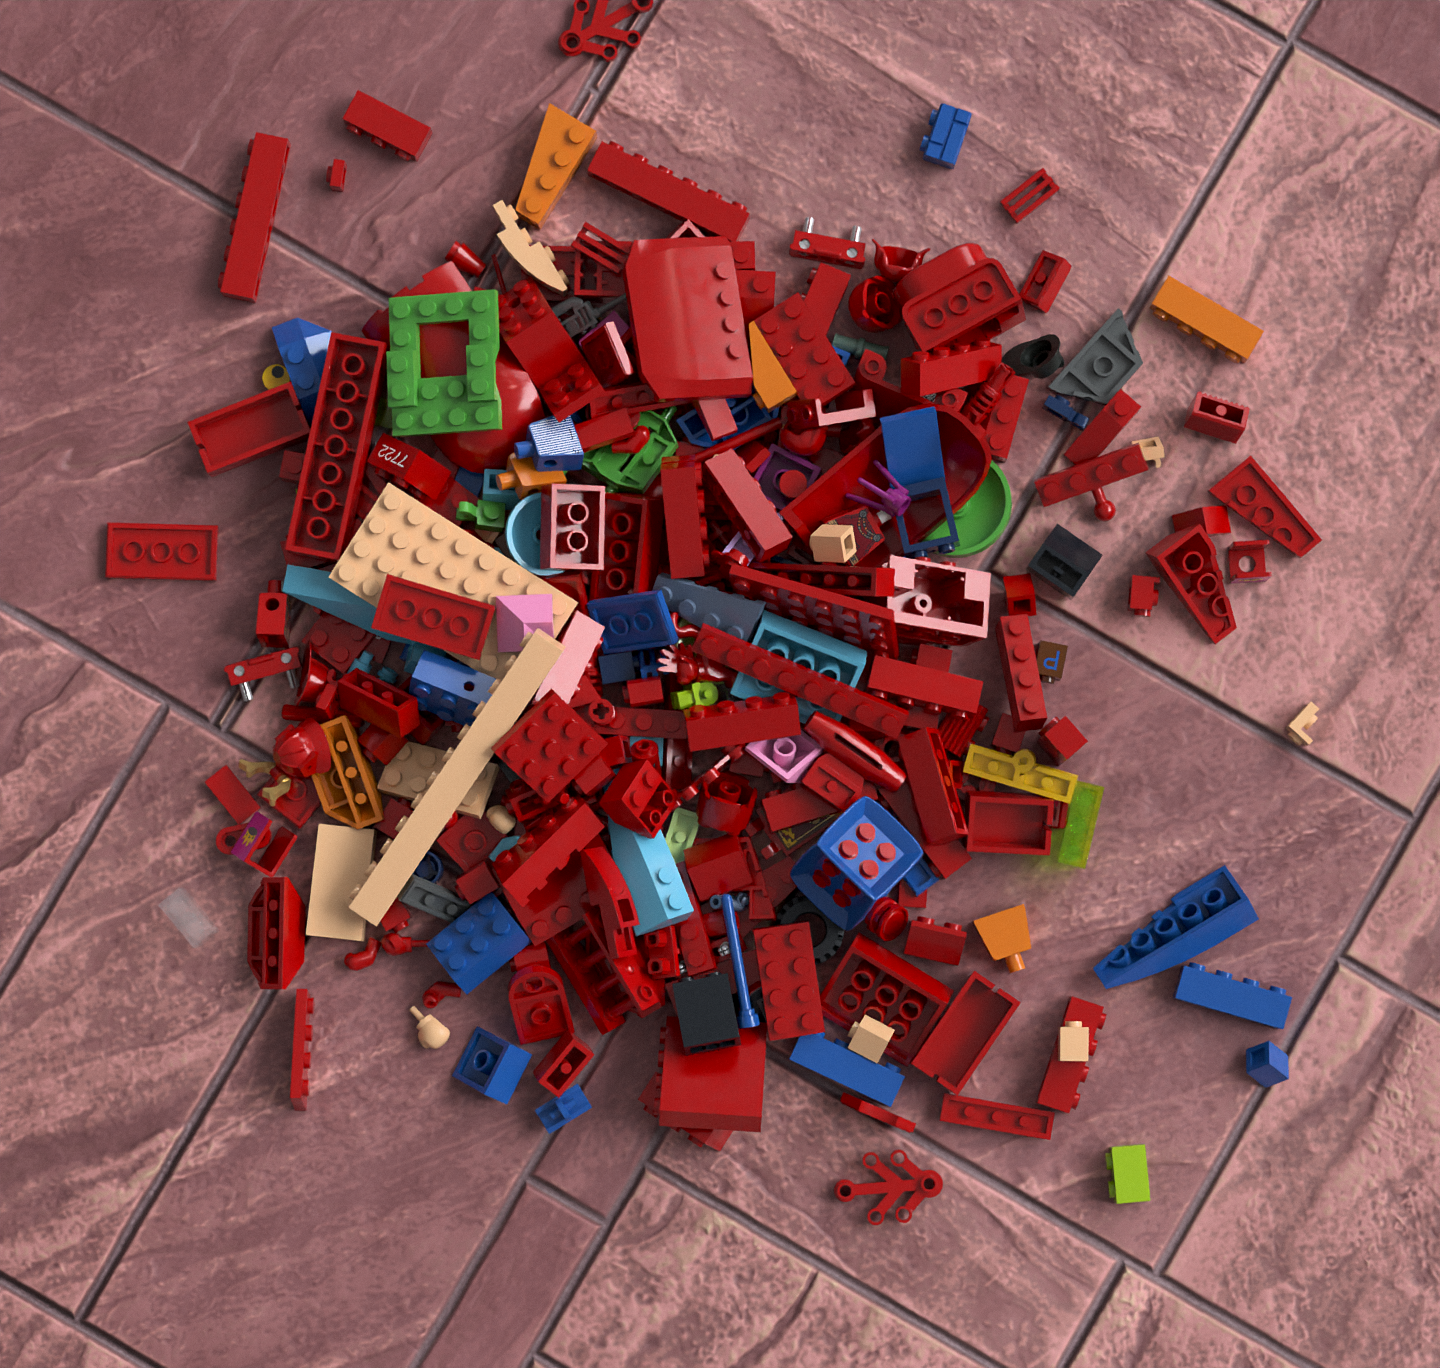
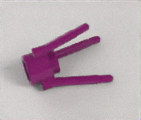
(894, 500)

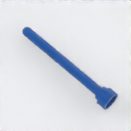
(746, 1015)

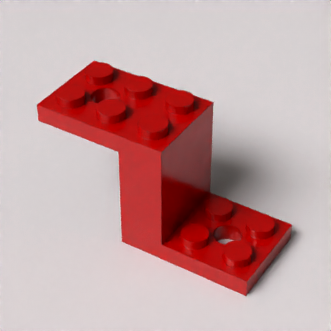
(546, 350)

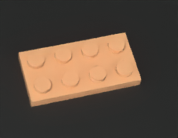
(413, 767)

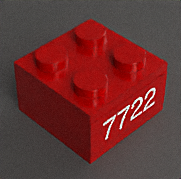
(408, 467)

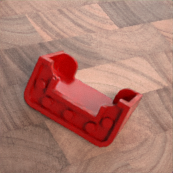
(888, 397)

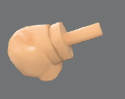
(500, 818)
(431, 1031)

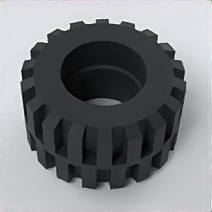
(833, 933)

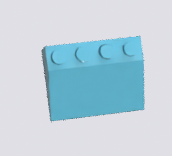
(806, 648)

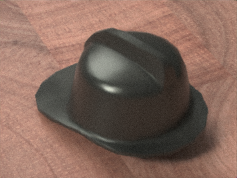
(1036, 357)

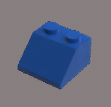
(492, 1065)

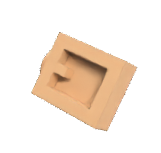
(1305, 719)

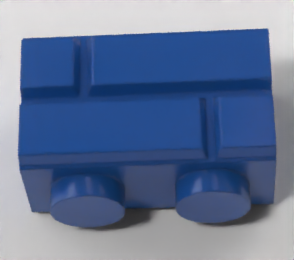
(946, 135)

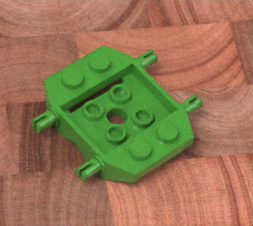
(643, 466)

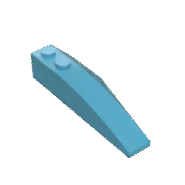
(322, 592)
(649, 877)

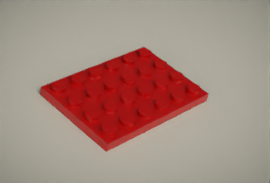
(827, 612)

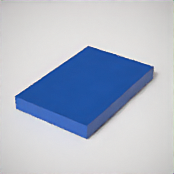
(912, 446)
(633, 621)

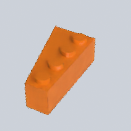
(555, 160)

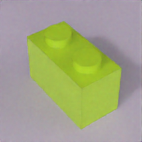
(1129, 1173)

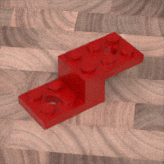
(586, 277)

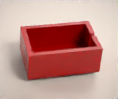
(1008, 822)

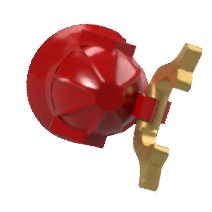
(297, 753)

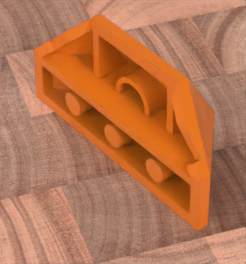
(349, 787)

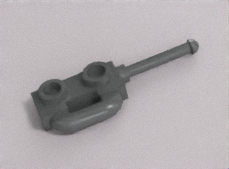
(585, 315)

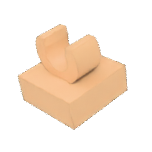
(1152, 449)

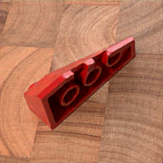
(1192, 572)

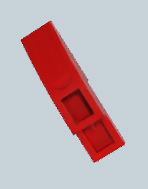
(611, 893)

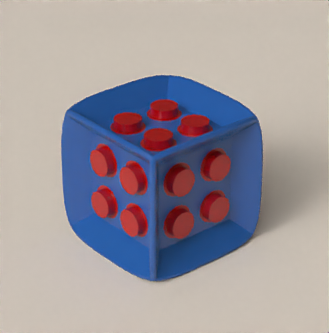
(856, 862)

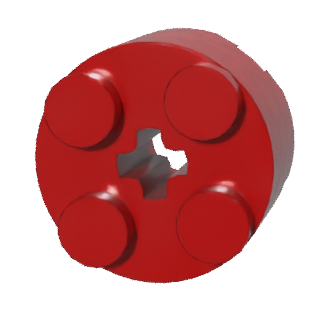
(726, 803)

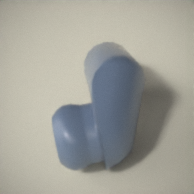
(739, 903)

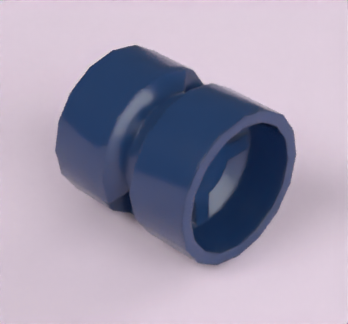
(430, 868)

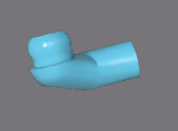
(505, 844)

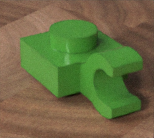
(486, 514)

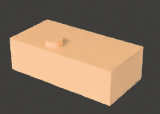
(339, 865)

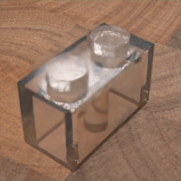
(188, 917)

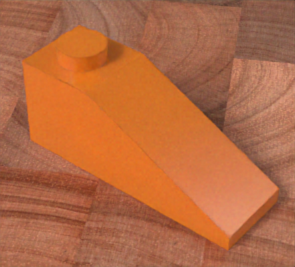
(769, 379)

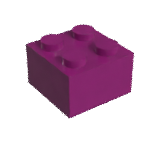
(775, 466)

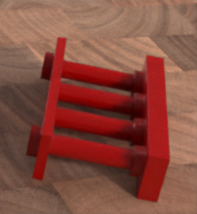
(587, 982)

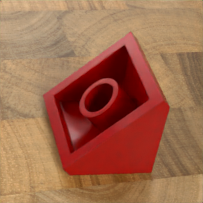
(717, 867)

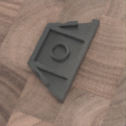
(1101, 365)

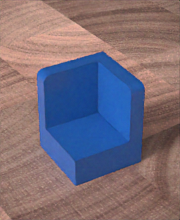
(1267, 1064)

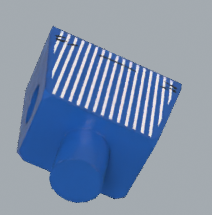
(551, 445)

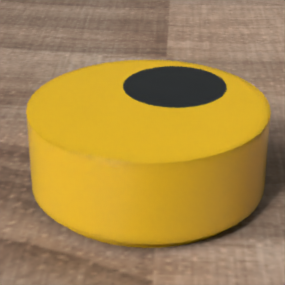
(275, 376)

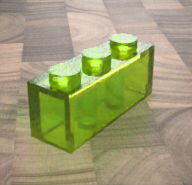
(1080, 825)

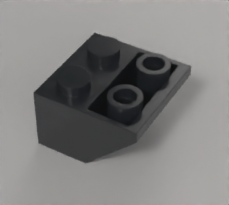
(1064, 562)

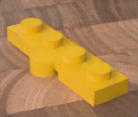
(1021, 772)

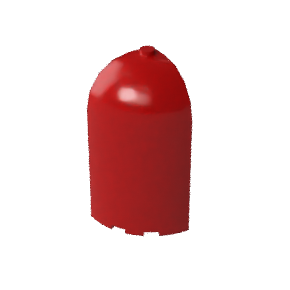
(445, 355)
(965, 465)

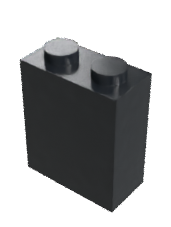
(706, 1013)

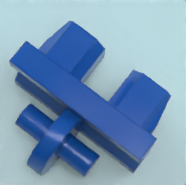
(563, 1109)

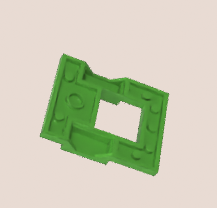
(448, 402)

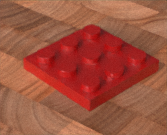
(549, 745)

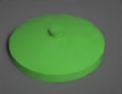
(981, 518)

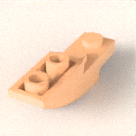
(532, 260)

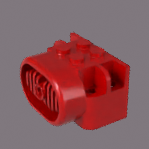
(958, 299)
(936, 602)

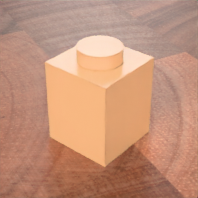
(833, 543)
(869, 1038)
(1073, 1042)

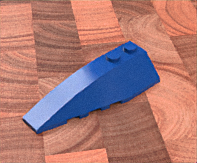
(1188, 926)

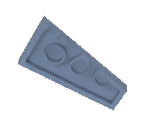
(710, 606)

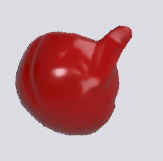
(896, 261)
(803, 441)

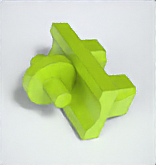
(694, 694)

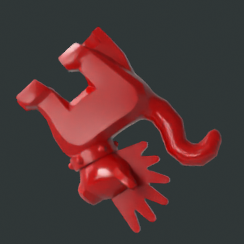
(692, 668)

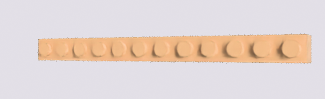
(456, 777)

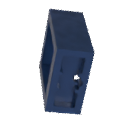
(943, 545)

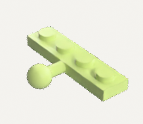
(681, 833)

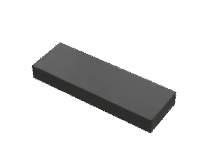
(433, 899)

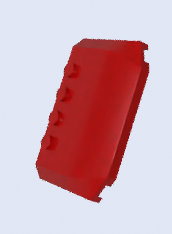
(687, 319)

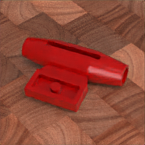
(848, 761)

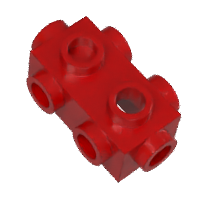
(527, 803)

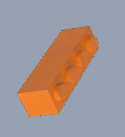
(1206, 320)

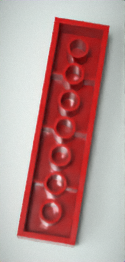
(337, 447)

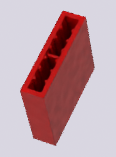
(712, 1087)

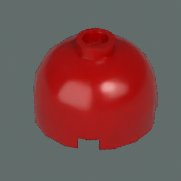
(874, 305)

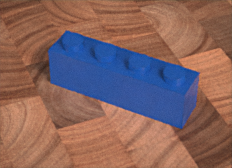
(1232, 997)
(847, 1067)

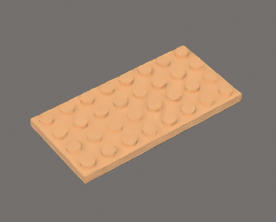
(425, 548)

